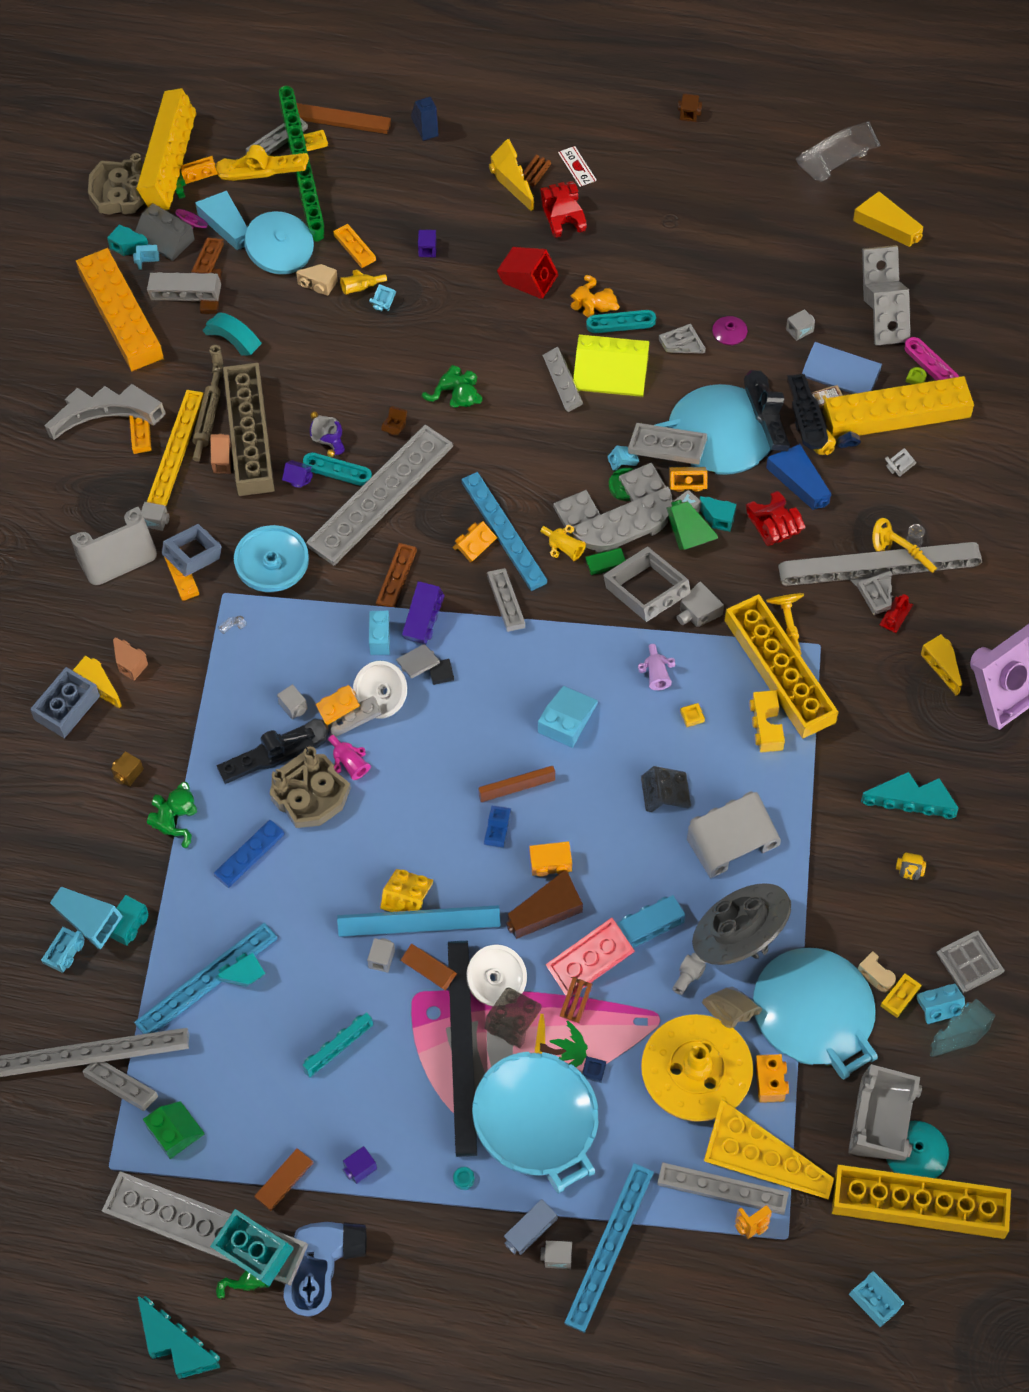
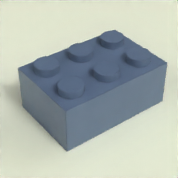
(65, 702)

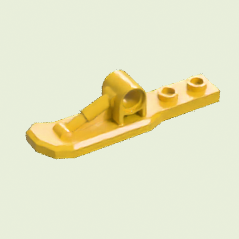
(259, 165)

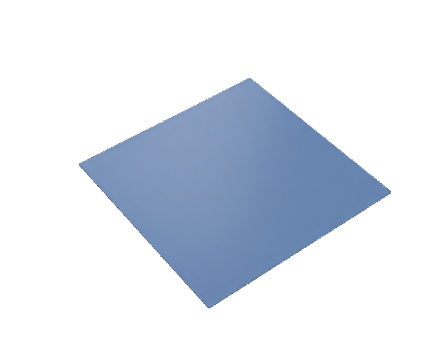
(426, 817)

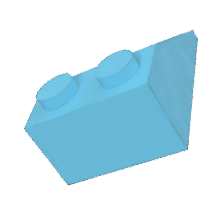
(566, 716)

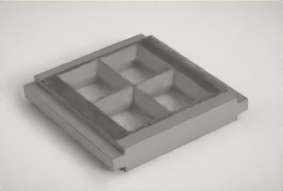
(970, 961)

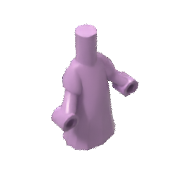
(658, 674)

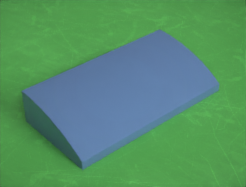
(841, 369)

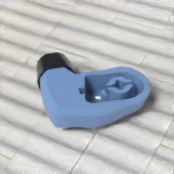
(326, 1243)

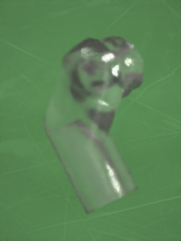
(232, 621)

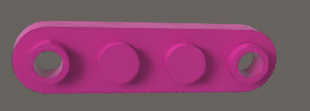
(928, 359)

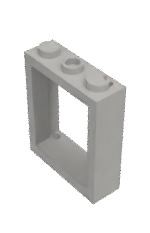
(635, 565)

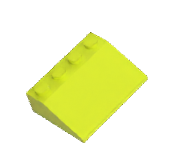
(611, 365)

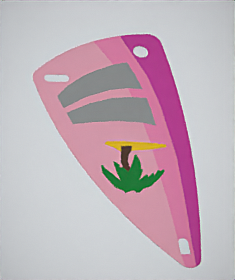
(602, 1034)

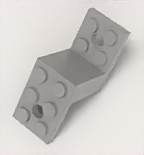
(886, 295)

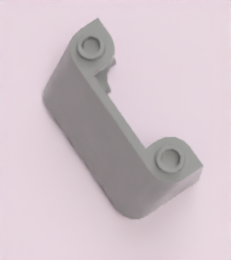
(116, 551)
(884, 1114)

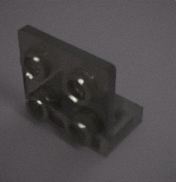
(665, 787)

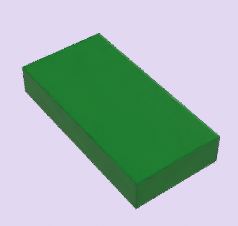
(604, 561)

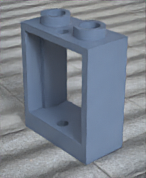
(181, 560)
(530, 1228)

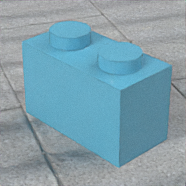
(379, 632)

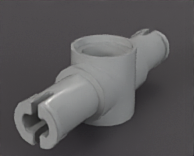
(690, 969)

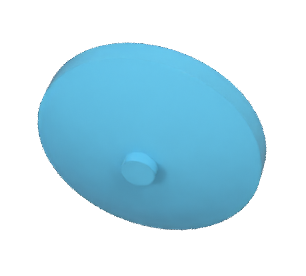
(279, 242)
(271, 558)

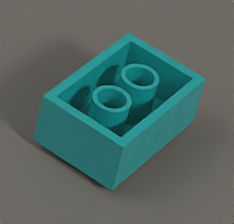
(252, 1247)

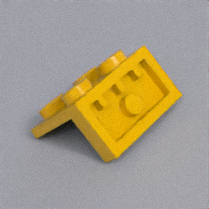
(405, 891)

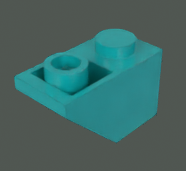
(125, 240)
(718, 513)
(243, 972)

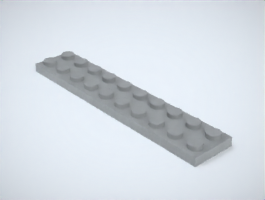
(378, 495)
(182, 1219)

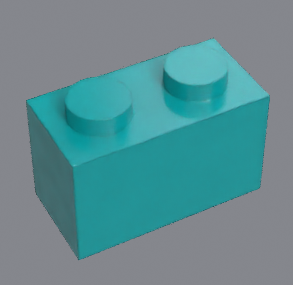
(133, 915)

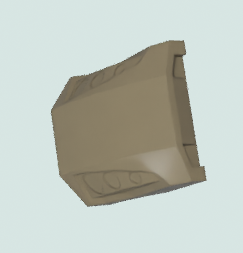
(731, 1006)

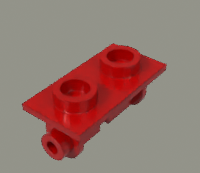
(895, 616)

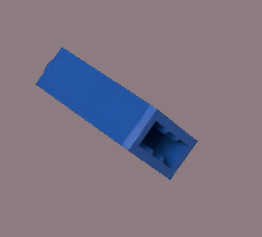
(800, 476)

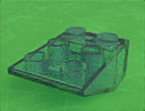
(964, 1029)

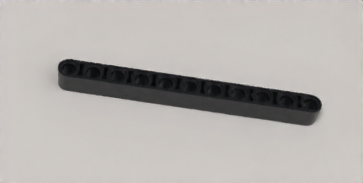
(462, 1050)

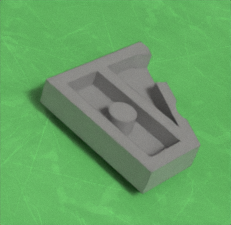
(682, 341)
(877, 592)

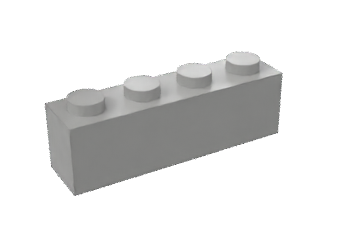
(184, 286)

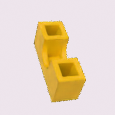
(768, 736)

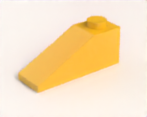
(942, 659)
(92, 671)

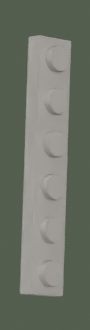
(722, 1188)

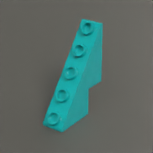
(906, 795)
(166, 1339)

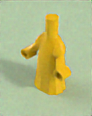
(359, 282)
(559, 539)

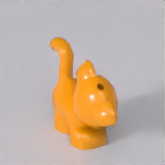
(601, 301)

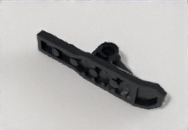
(766, 408)
(807, 413)
(275, 750)

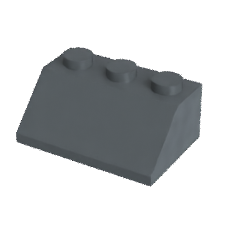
(165, 231)

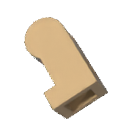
(876, 974)

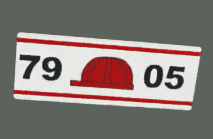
(577, 166)

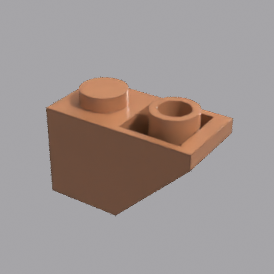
(221, 454)
(128, 659)

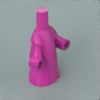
(350, 759)

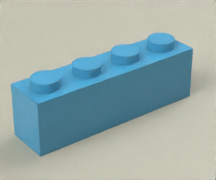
(652, 921)

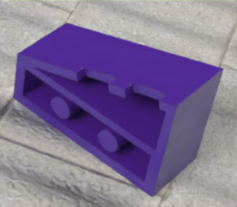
(423, 613)

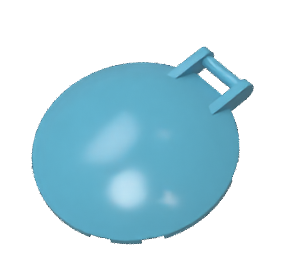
(727, 417)
(816, 1009)
(537, 1116)

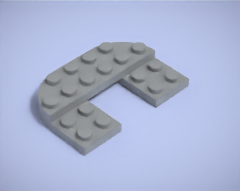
(626, 523)

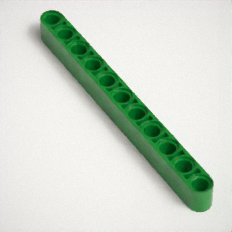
(304, 178)

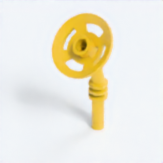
(886, 538)
(786, 602)

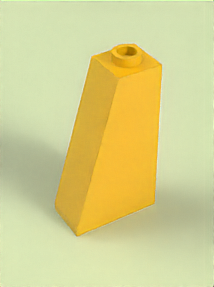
(888, 219)

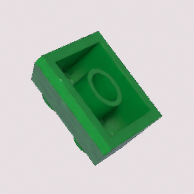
(173, 1128)

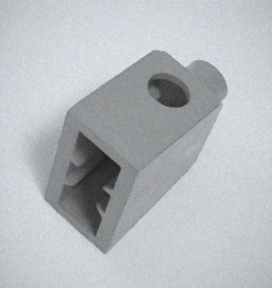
(700, 606)

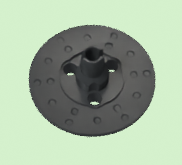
(742, 924)

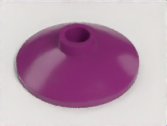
(191, 219)
(727, 335)

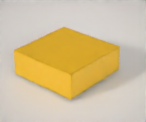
(692, 715)

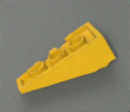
(510, 174)

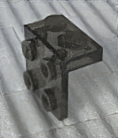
(512, 1016)

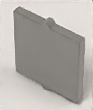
(417, 661)

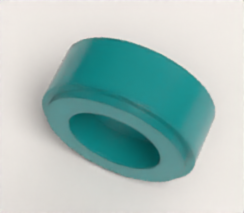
(463, 1178)

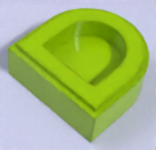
(916, 375)

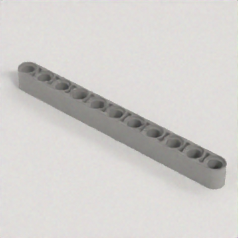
(877, 563)

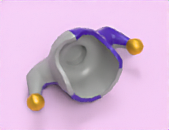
(328, 432)

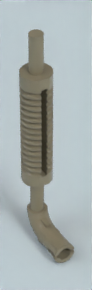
(209, 404)

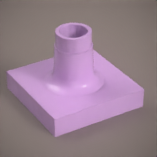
(1004, 678)

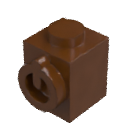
(689, 107)

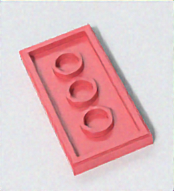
(591, 956)

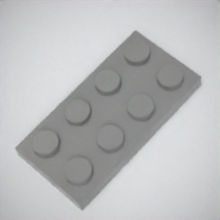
(667, 443)

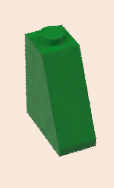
(688, 525)

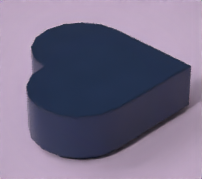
(848, 440)

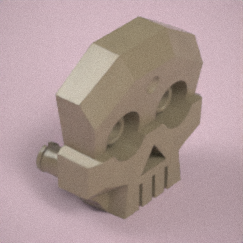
(106, 186)
(318, 801)

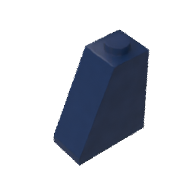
(425, 118)

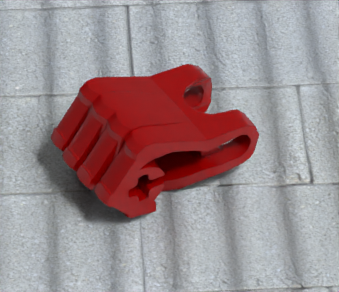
(562, 207)
(774, 520)

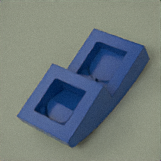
(497, 826)

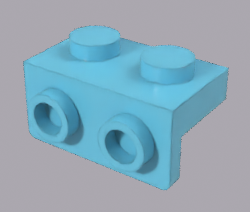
(63, 949)
(941, 1003)
(876, 1299)

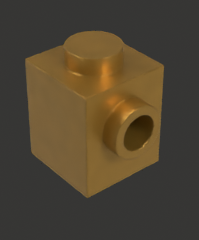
(126, 769)

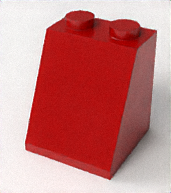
(528, 271)

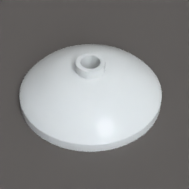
(374, 679)
(503, 964)

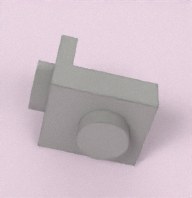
(900, 462)

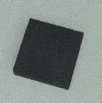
(442, 672)

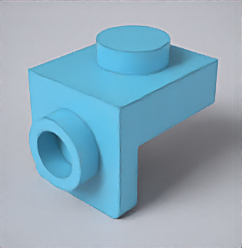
(145, 253)
(383, 298)
(620, 456)

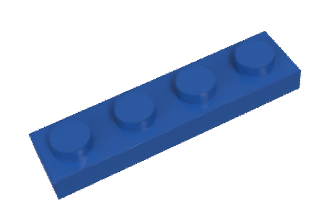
(249, 853)

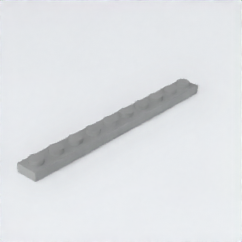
(94, 1052)

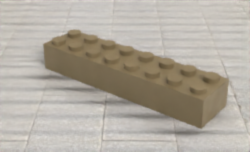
(248, 429)

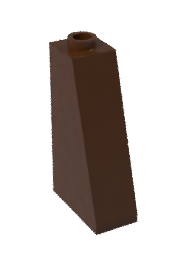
(545, 907)

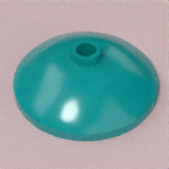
(928, 1161)

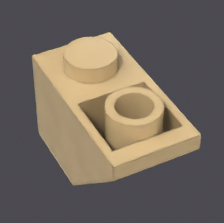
(318, 278)

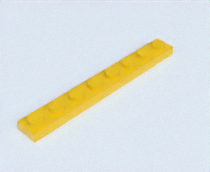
(176, 448)

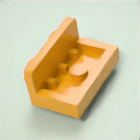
(198, 169)
(475, 540)
(338, 704)
(754, 1224)

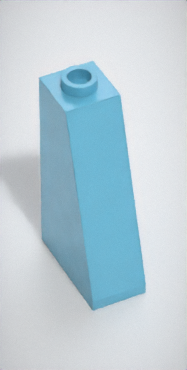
(223, 218)
(88, 915)

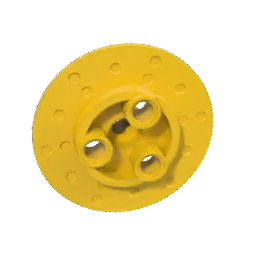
(686, 1046)

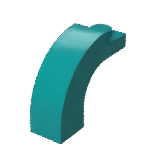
(234, 331)

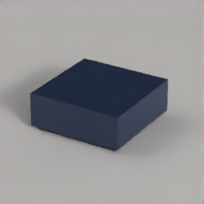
(594, 1069)

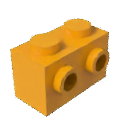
(687, 478)
(550, 858)
(770, 1078)

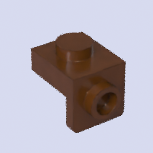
(396, 421)

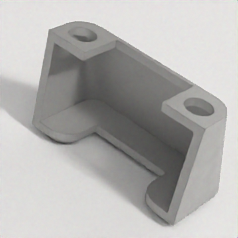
(731, 833)

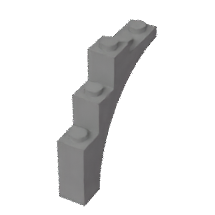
(105, 403)

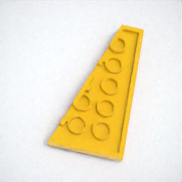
(752, 1150)

